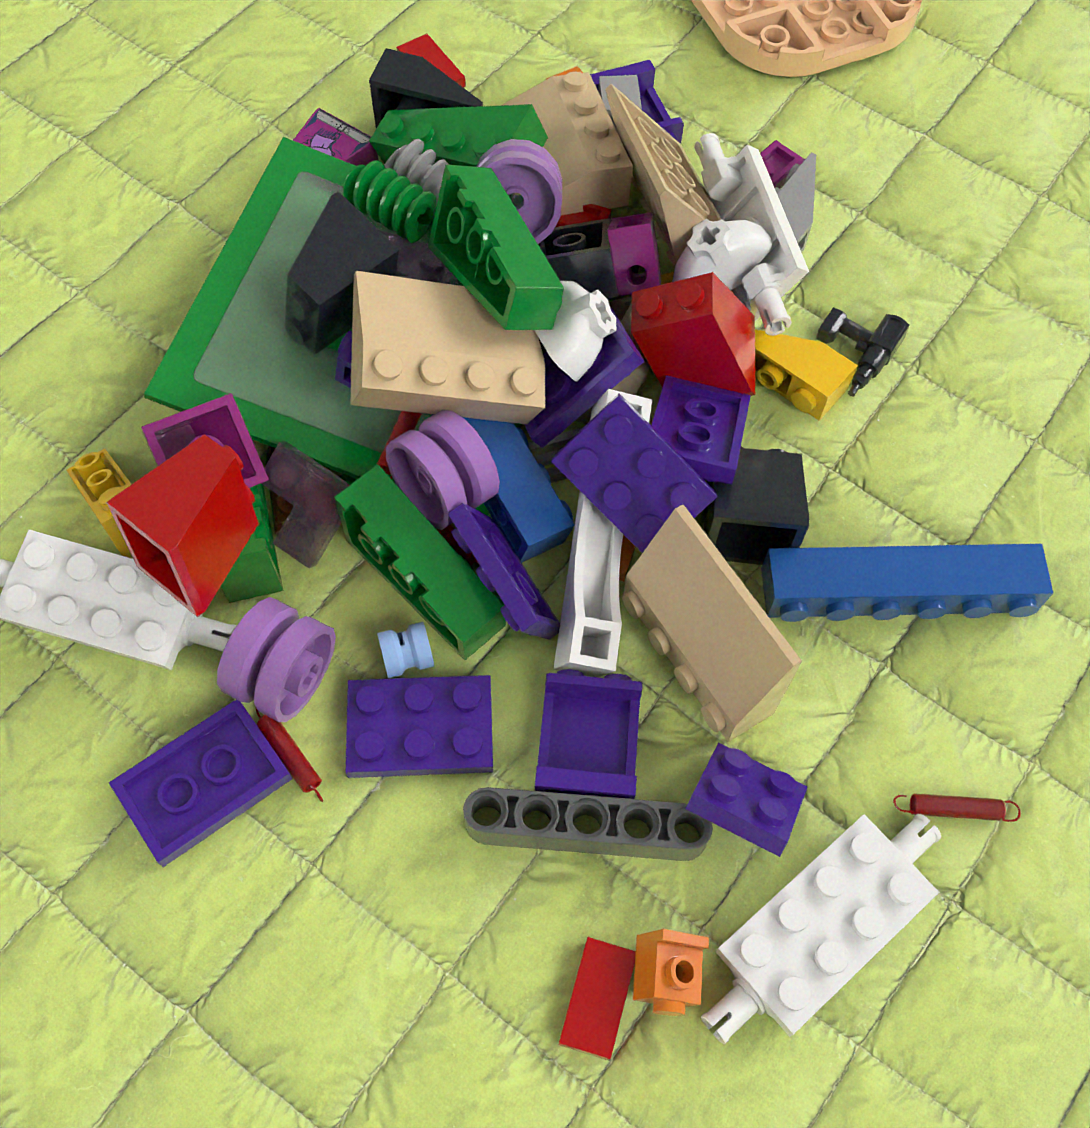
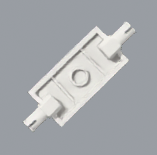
(744, 191)
(99, 602)
(824, 926)

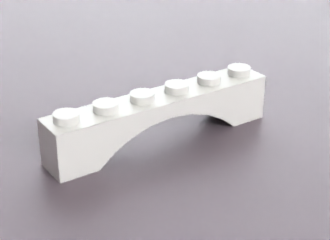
(591, 598)

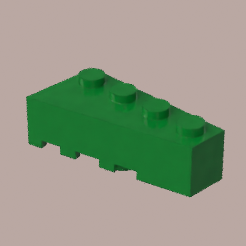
(457, 133)
(493, 251)
(418, 562)
(257, 566)

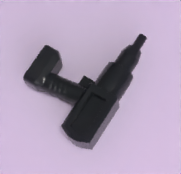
(876, 347)

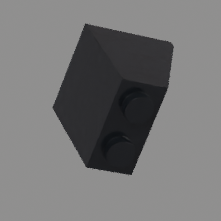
(323, 273)

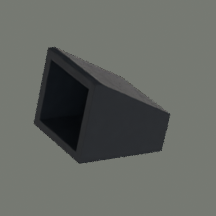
(760, 508)

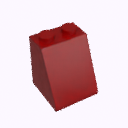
(696, 333)
(188, 521)

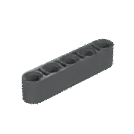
(563, 836)

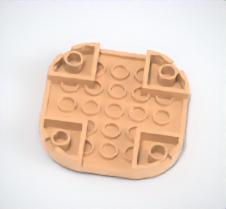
(807, 35)

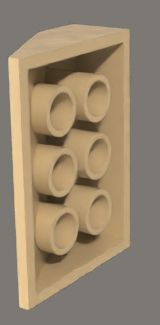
(581, 141)
(661, 175)
(440, 350)
(709, 627)

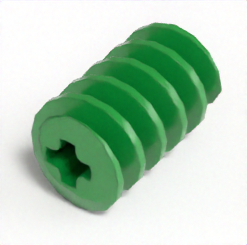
(390, 199)

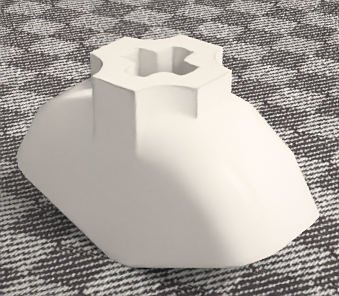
(725, 249)
(578, 329)

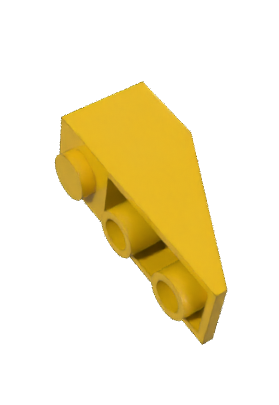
(802, 371)
(99, 481)

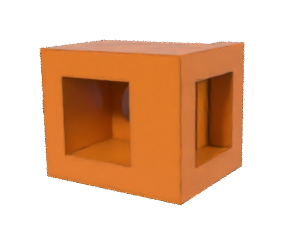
(669, 970)

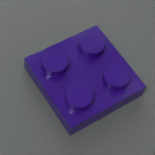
(748, 799)

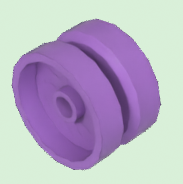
(533, 174)
(443, 467)
(275, 659)

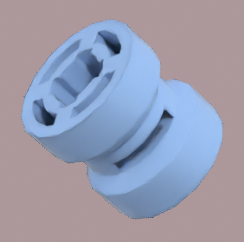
(405, 649)

